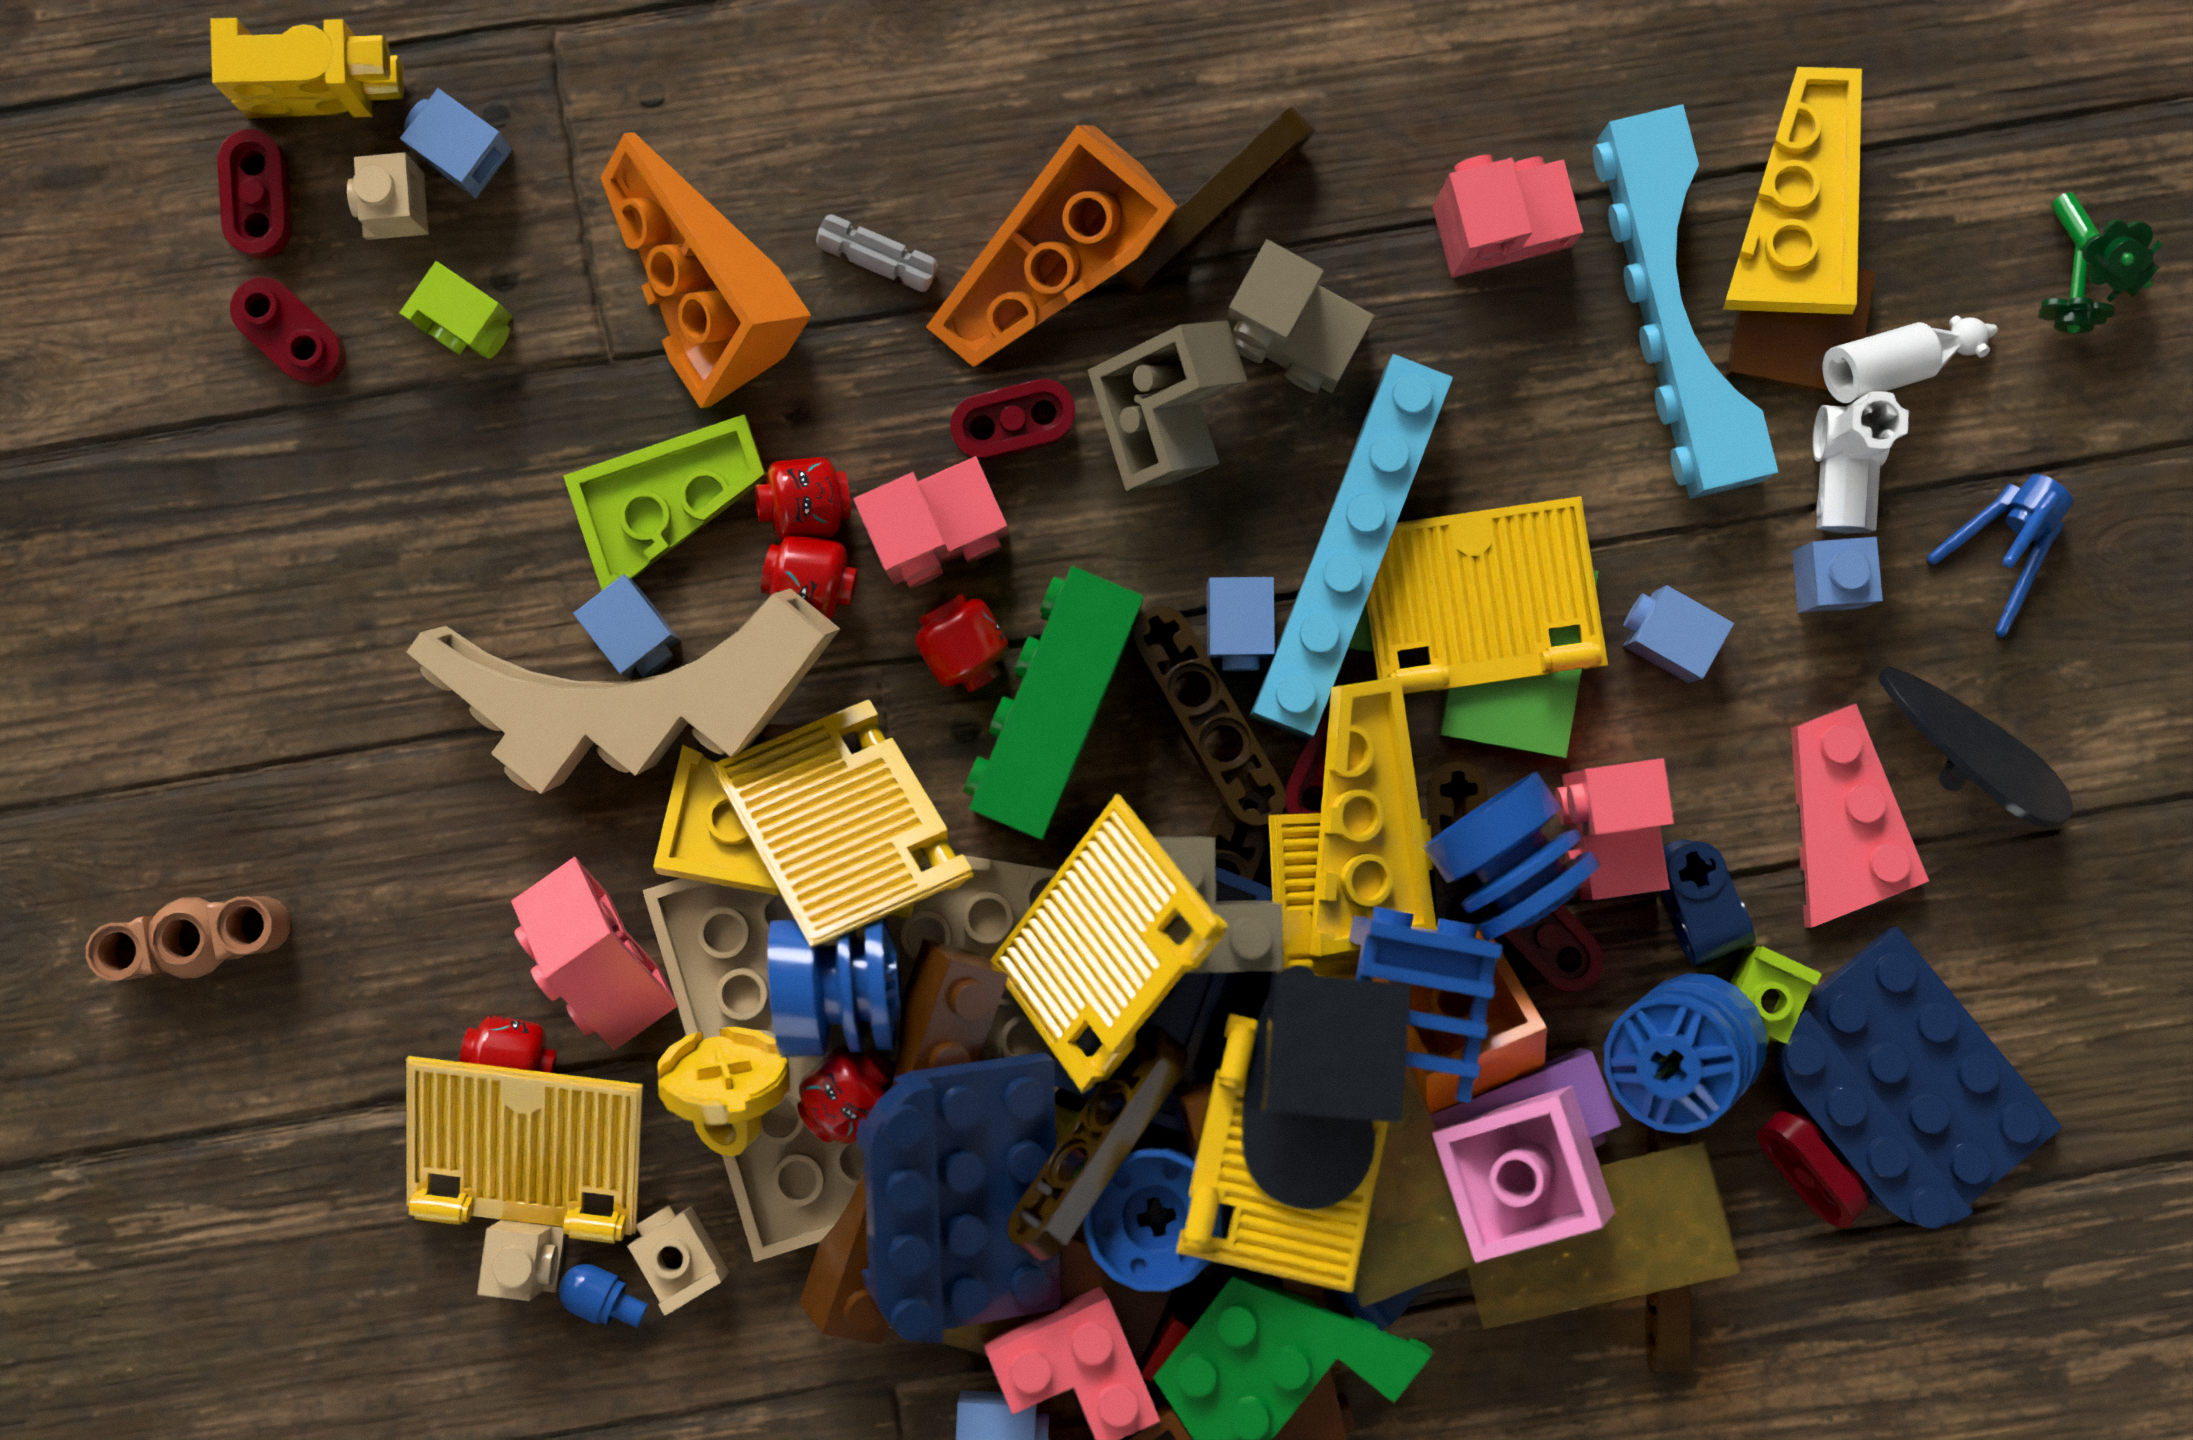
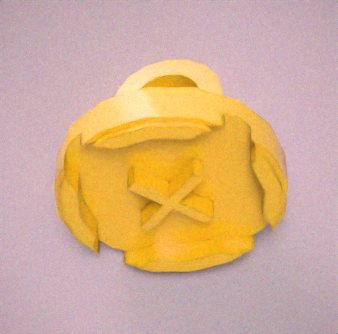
(722, 1083)

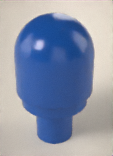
(599, 1296)

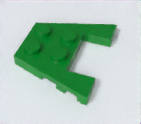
(1262, 1355)

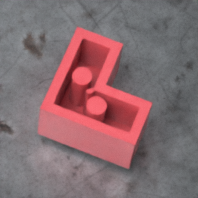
(1505, 212)
(932, 521)
(1619, 821)
(590, 956)
(1076, 1350)

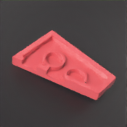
(1850, 821)

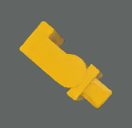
(303, 70)

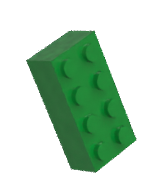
(1056, 702)

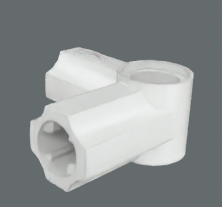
(1851, 449)

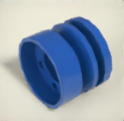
(1512, 857)
(833, 986)
(1714, 1032)
(1128, 1246)

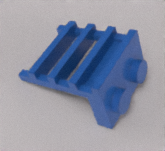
(1438, 959)

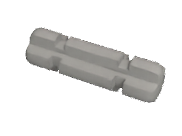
(876, 253)

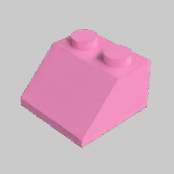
(1524, 1174)

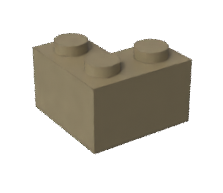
(1295, 320)
(1155, 397)
(1252, 928)

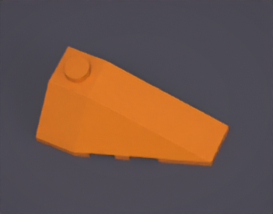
(1067, 235)
(716, 290)

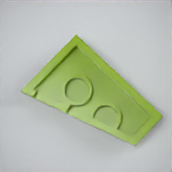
(661, 495)

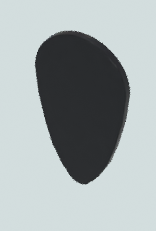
(1980, 752)
(1299, 1156)

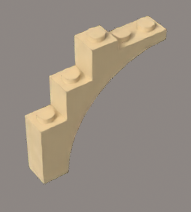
(634, 722)

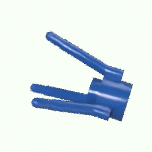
(2033, 515)

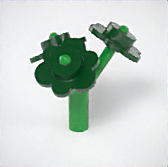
(2115, 258)

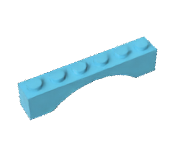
(1715, 428)
(1351, 547)

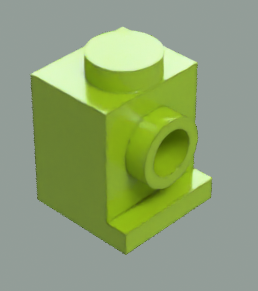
(459, 313)
(1765, 970)

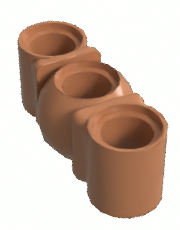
(159, 944)

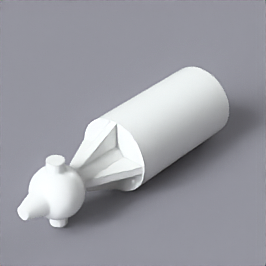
(1900, 356)

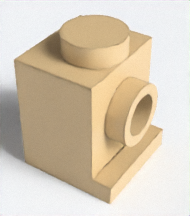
(388, 196)
(521, 1260)
(701, 1263)

